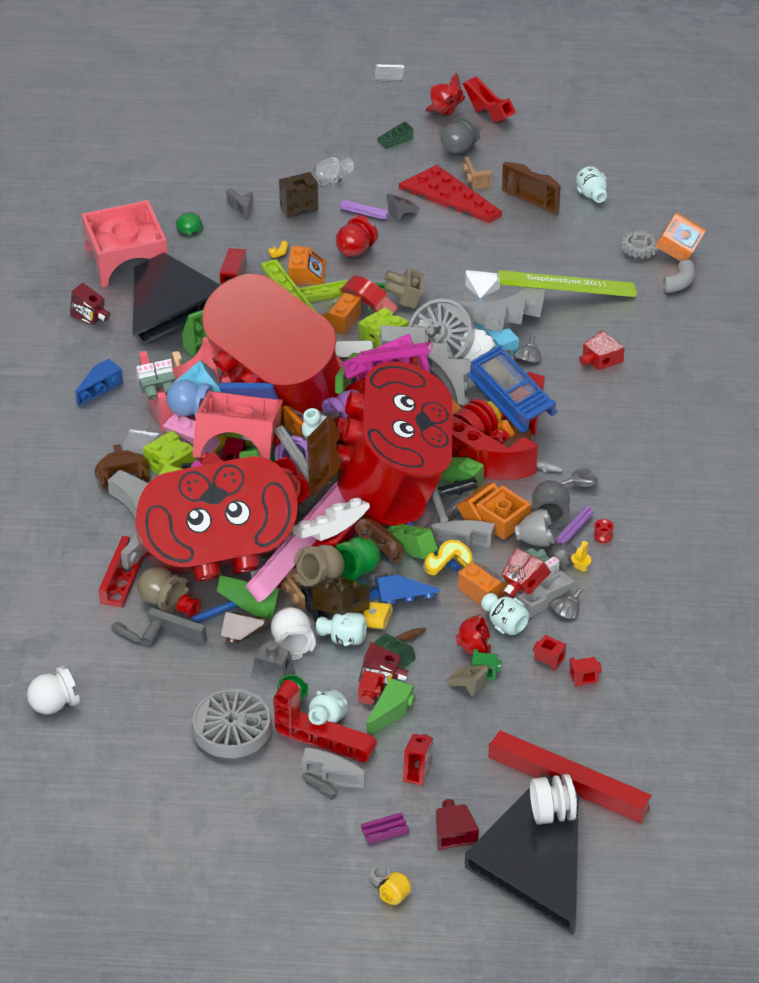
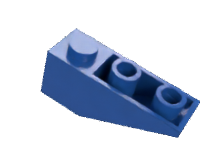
(98, 381)
(398, 587)

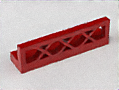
(116, 574)

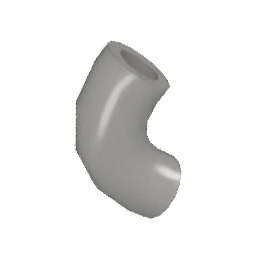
(680, 280)

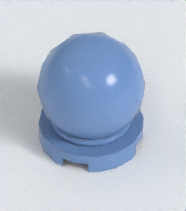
(186, 397)

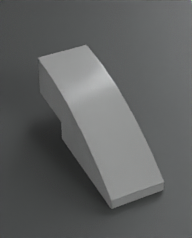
(465, 531)
(549, 590)
(332, 768)

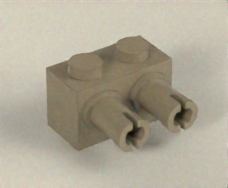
(407, 286)

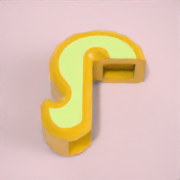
(446, 552)

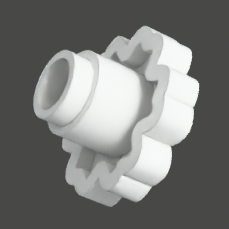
(481, 344)

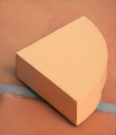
(176, 359)

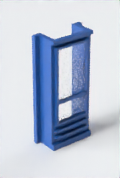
(510, 388)

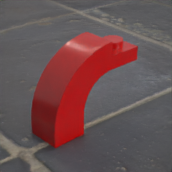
(369, 293)

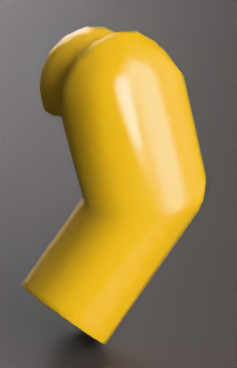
(281, 251)

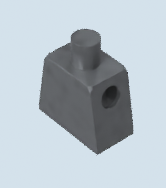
(272, 663)

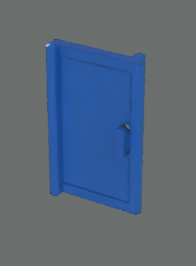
(262, 390)

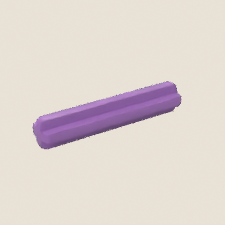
(364, 209)
(575, 525)

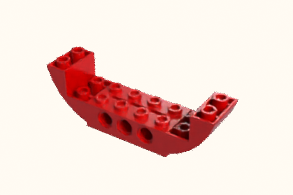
(498, 460)

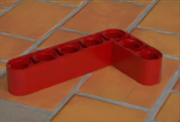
(328, 736)

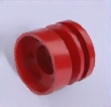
(478, 415)

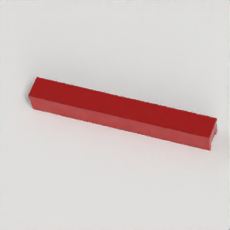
(587, 782)

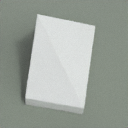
(482, 282)

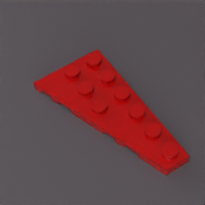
(448, 191)

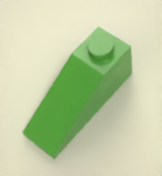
(193, 333)
(462, 469)
(415, 540)
(237, 593)
(391, 705)

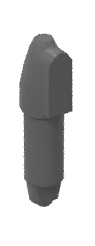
(123, 631)
(324, 787)

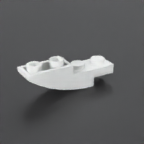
(335, 521)

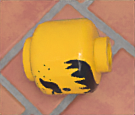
(394, 888)

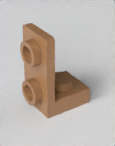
(477, 179)
(290, 585)

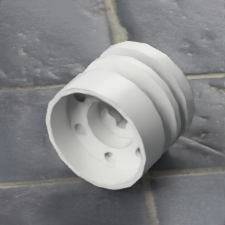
(555, 798)

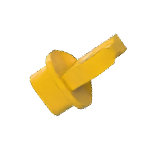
(581, 559)

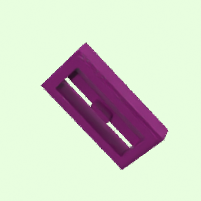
(383, 825)

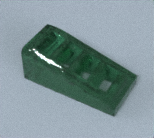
(397, 135)
(398, 647)

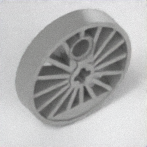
(446, 324)
(239, 724)

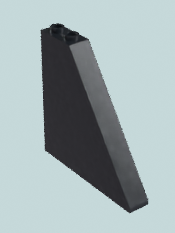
(166, 295)
(531, 861)

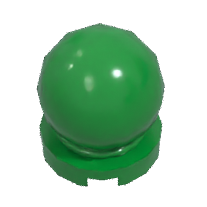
(360, 557)

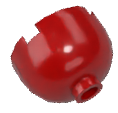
(474, 635)

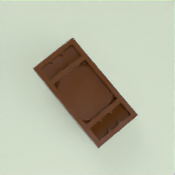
(531, 187)
(322, 455)

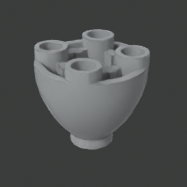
(535, 529)

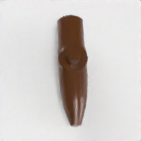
(411, 634)

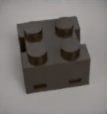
(298, 194)
(341, 596)

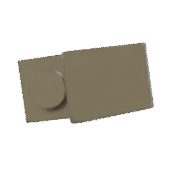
(471, 677)

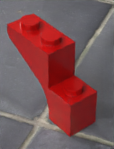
(484, 98)

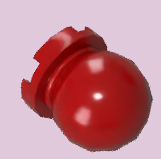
(356, 236)

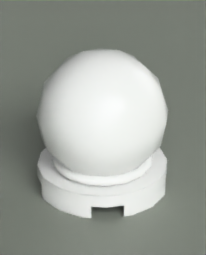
(293, 632)
(51, 692)

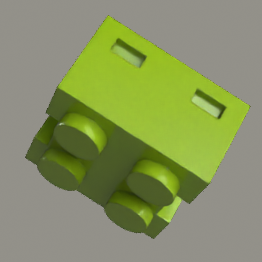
(370, 326)
(169, 451)

